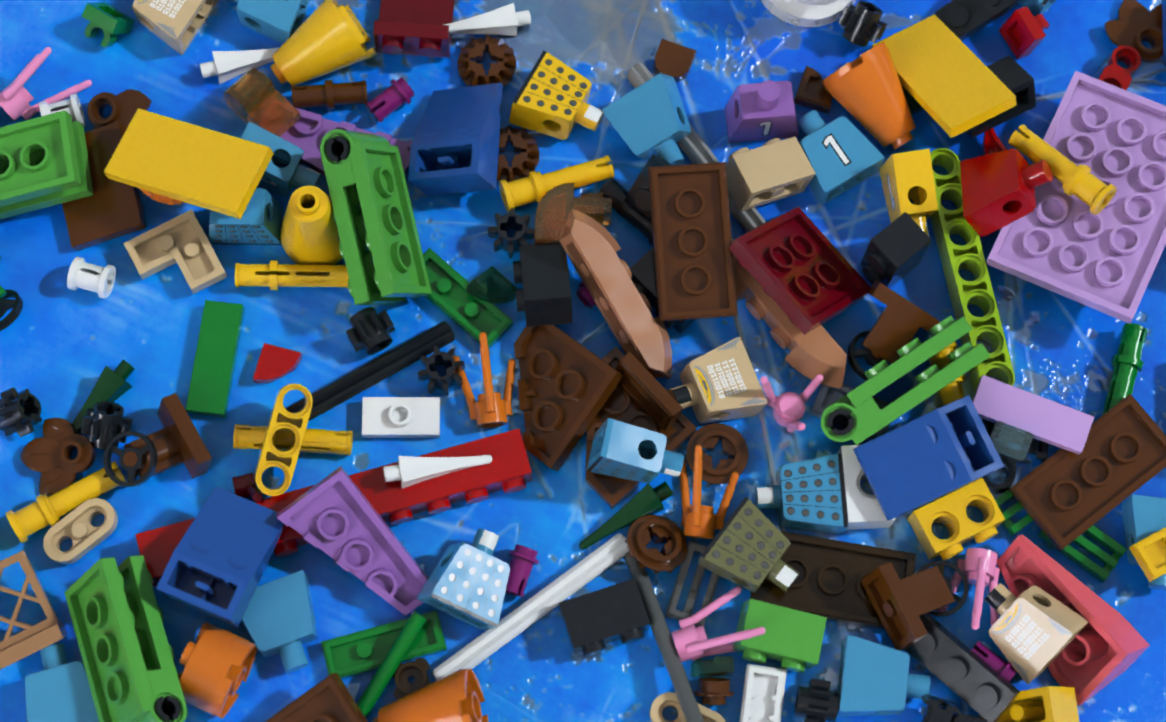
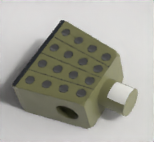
(749, 551)

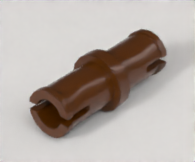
(329, 94)

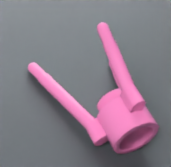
(16, 98)
(789, 406)
(979, 571)
(693, 641)

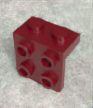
(414, 27)

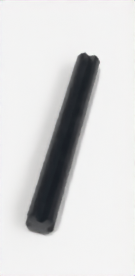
(377, 370)

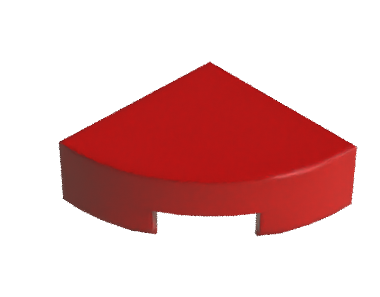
(275, 363)

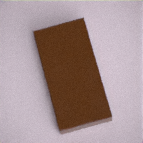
(648, 392)

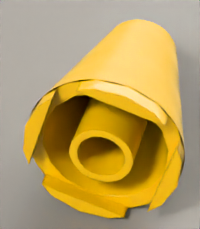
(321, 45)
(309, 229)

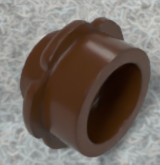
(713, 690)

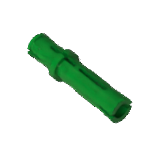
(1126, 364)

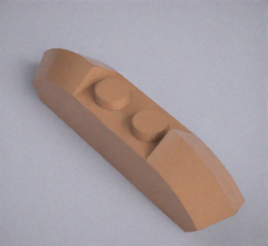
(611, 287)
(810, 353)

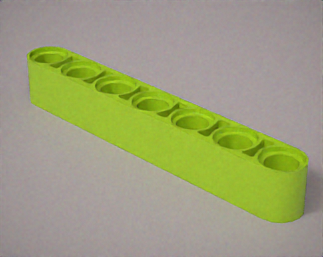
(971, 258)

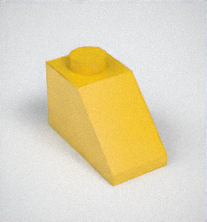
(1043, 705)

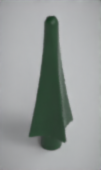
(108, 388)
(645, 502)

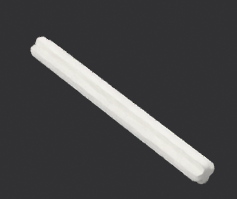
(535, 607)

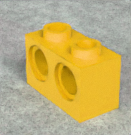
(952, 513)

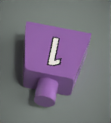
(761, 112)

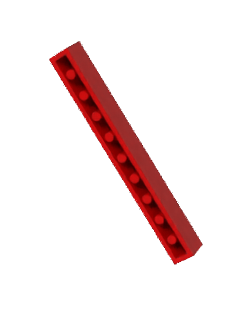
(507, 471)

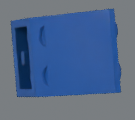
(458, 141)
(928, 457)
(222, 556)

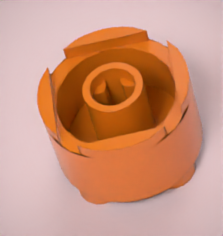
(215, 669)

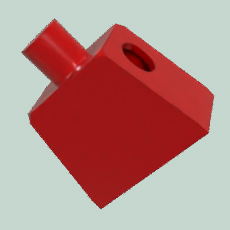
(1000, 189)

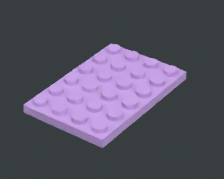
(1107, 255)

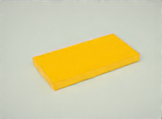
(947, 76)
(189, 163)

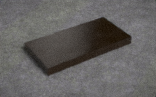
(832, 578)

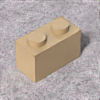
(768, 173)

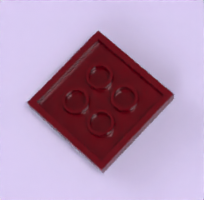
(800, 269)

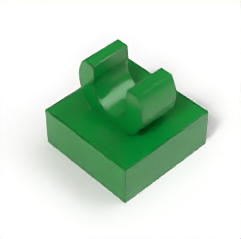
(108, 19)

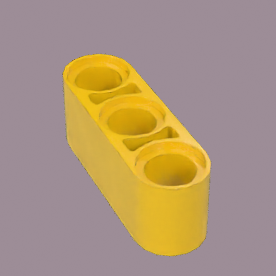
(283, 459)

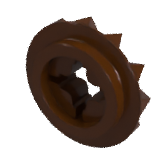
(500, 72)
(523, 162)
(733, 446)
(659, 530)

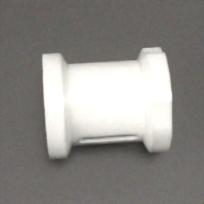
(72, 106)
(91, 277)

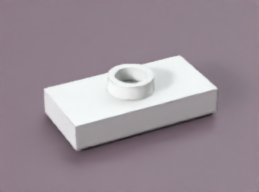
(401, 417)
(762, 694)

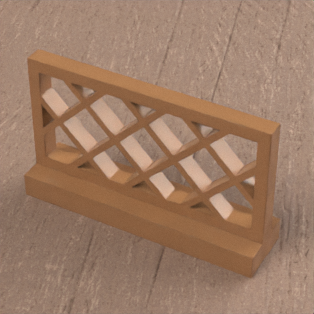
(34, 636)

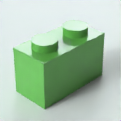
(789, 637)

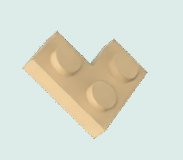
(177, 242)

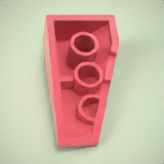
(1102, 647)

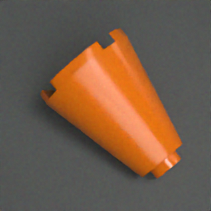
(874, 96)
(445, 700)

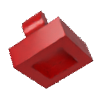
(1024, 31)

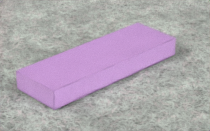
(1035, 414)

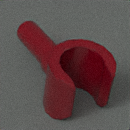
(246, 487)

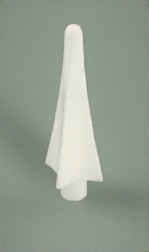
(496, 22)
(234, 63)
(419, 469)

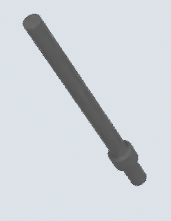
(665, 642)

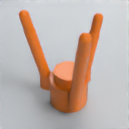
(490, 409)
(697, 518)

